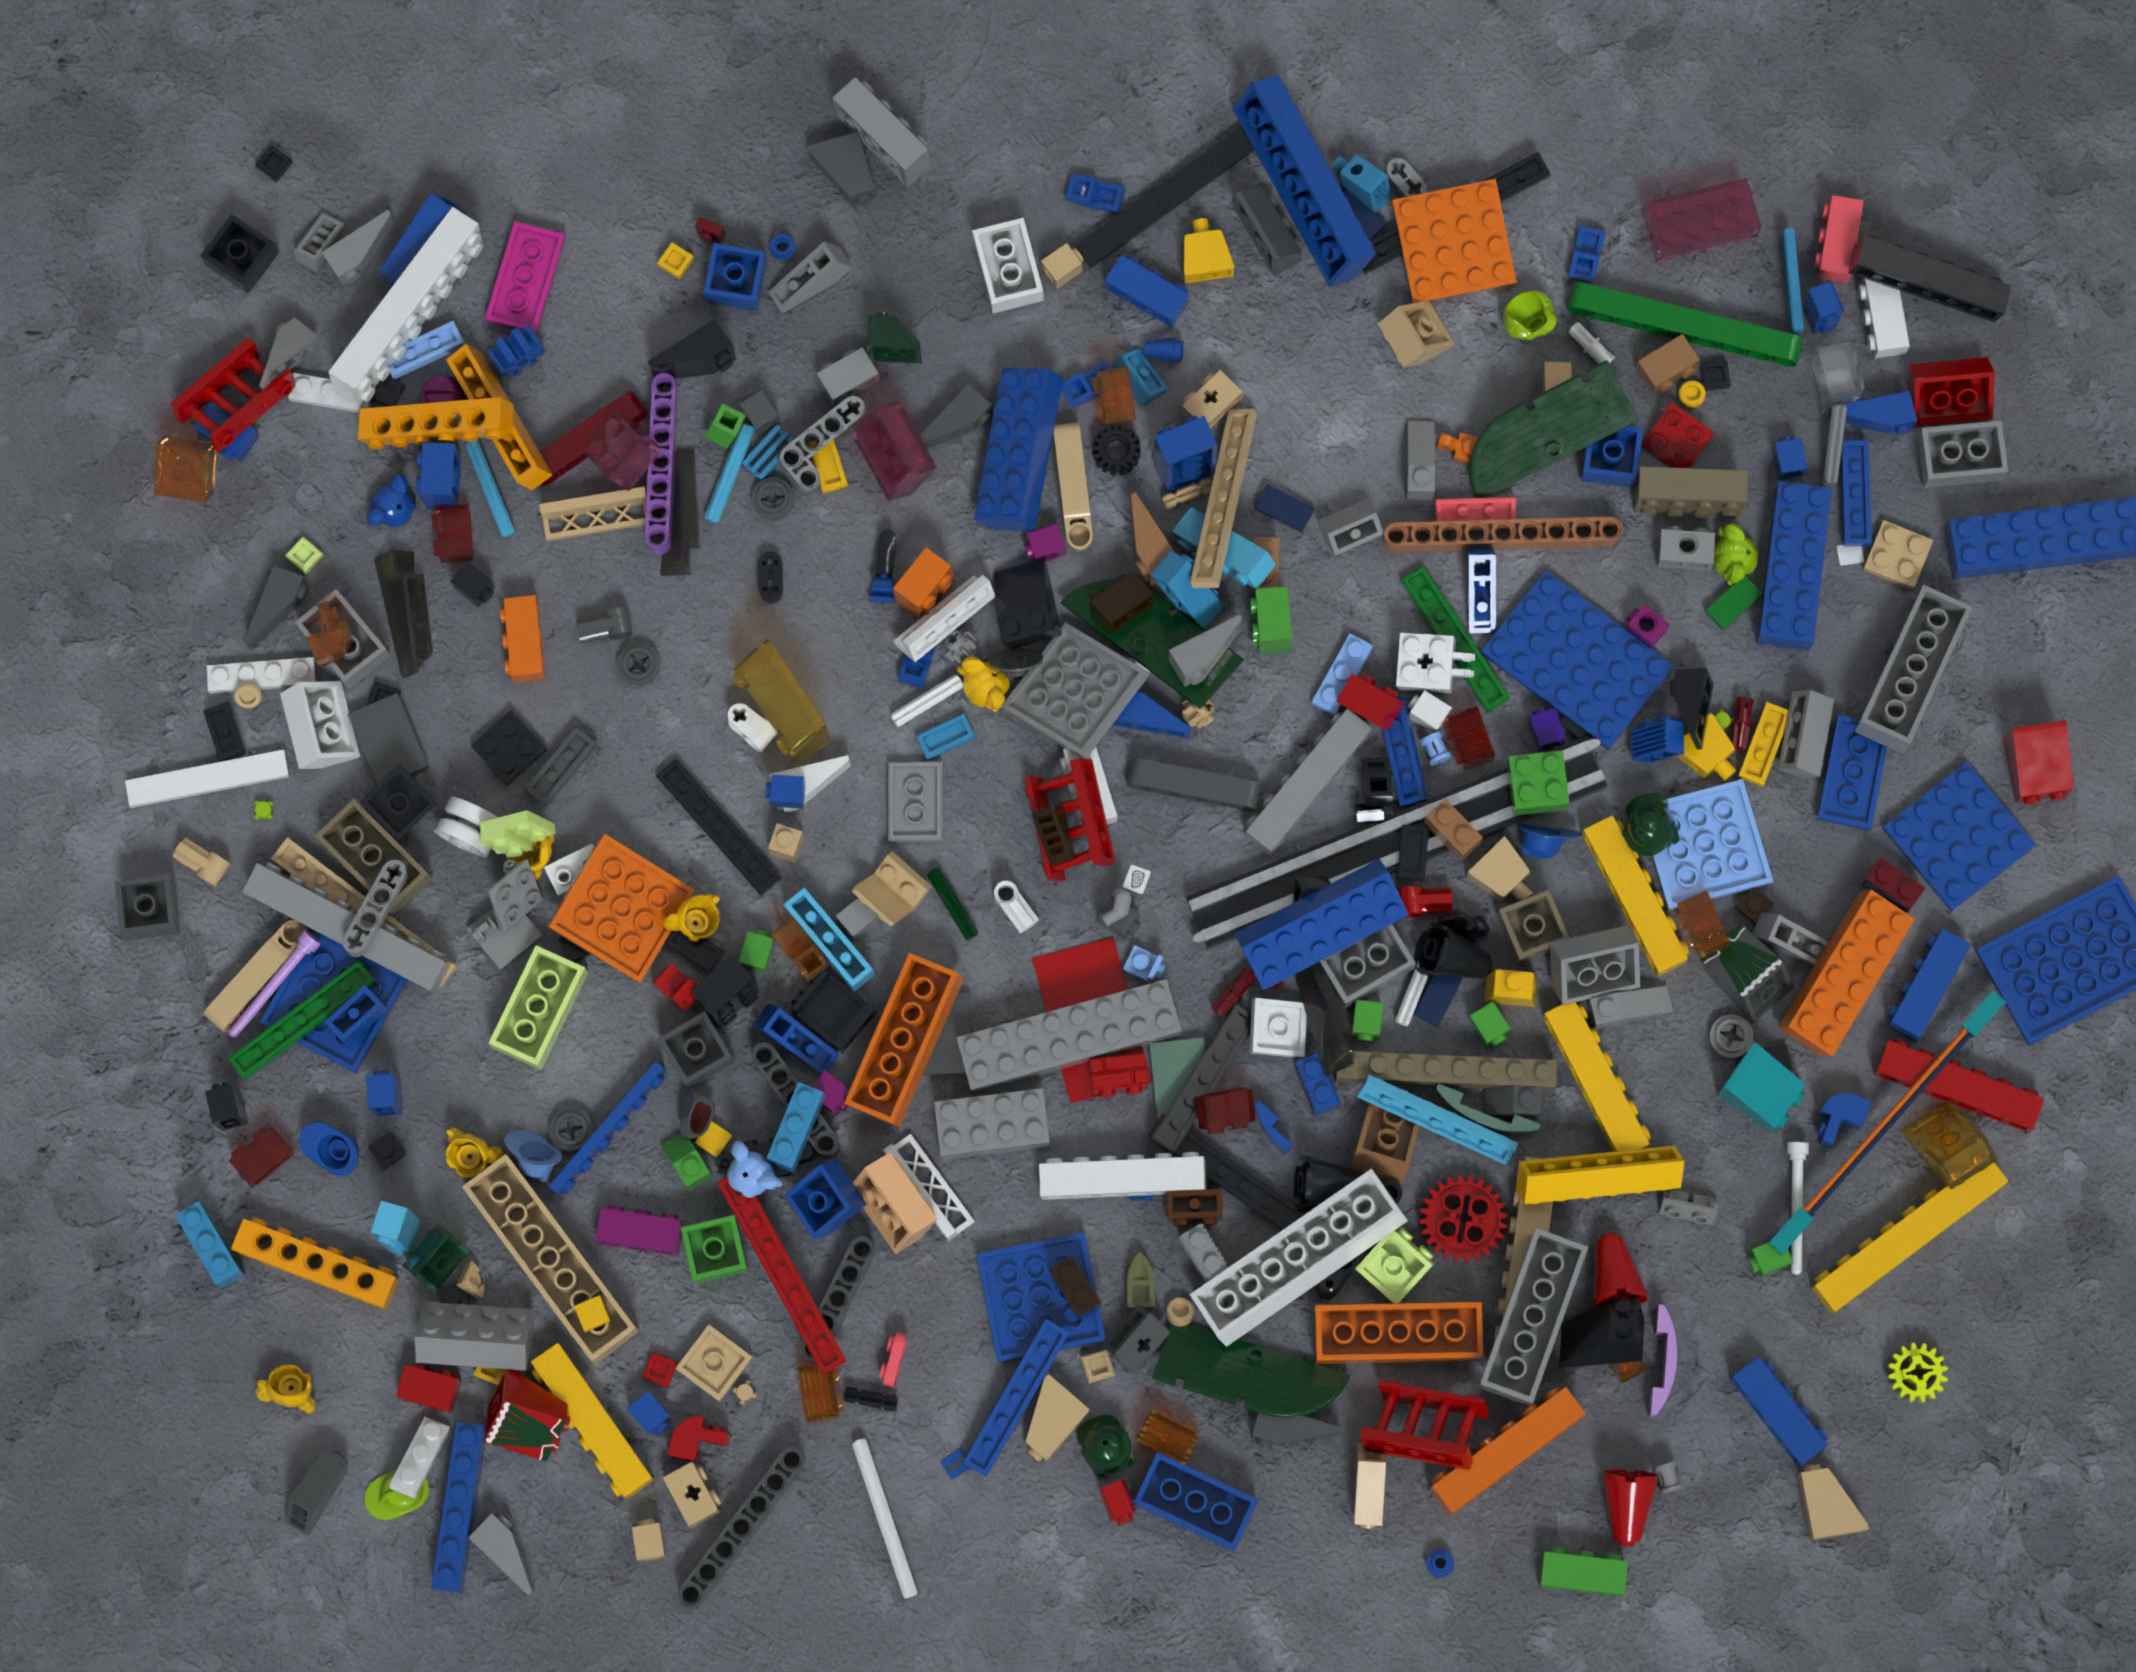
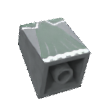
(1748, 973)

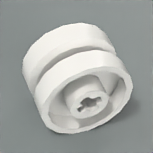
(465, 827)

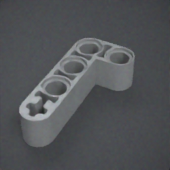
(823, 438)

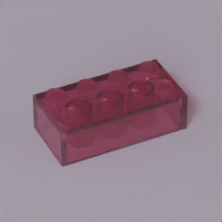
(1701, 219)

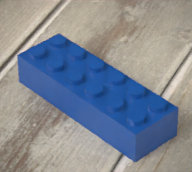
(1018, 449)
(1794, 565)
(1321, 924)

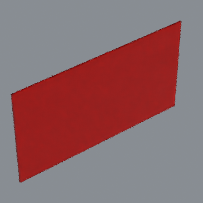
(1074, 978)

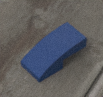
(1095, 194)
(1586, 254)
(1080, 387)
(916, 672)
(1268, 1121)

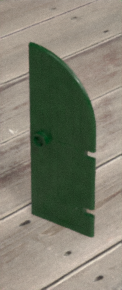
(1557, 426)
(1150, 639)
(1262, 1377)

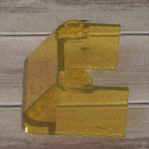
(782, 702)

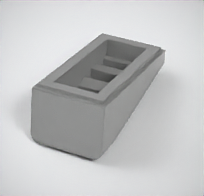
(308, 254)

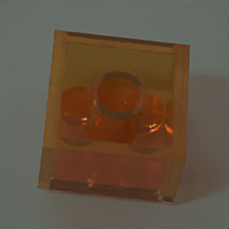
(185, 468)

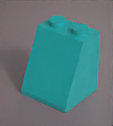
(1763, 1089)

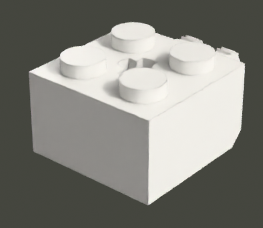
(1439, 674)

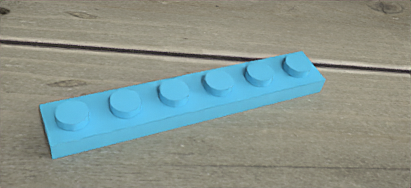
(1437, 1119)

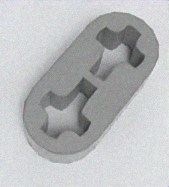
(1409, 174)

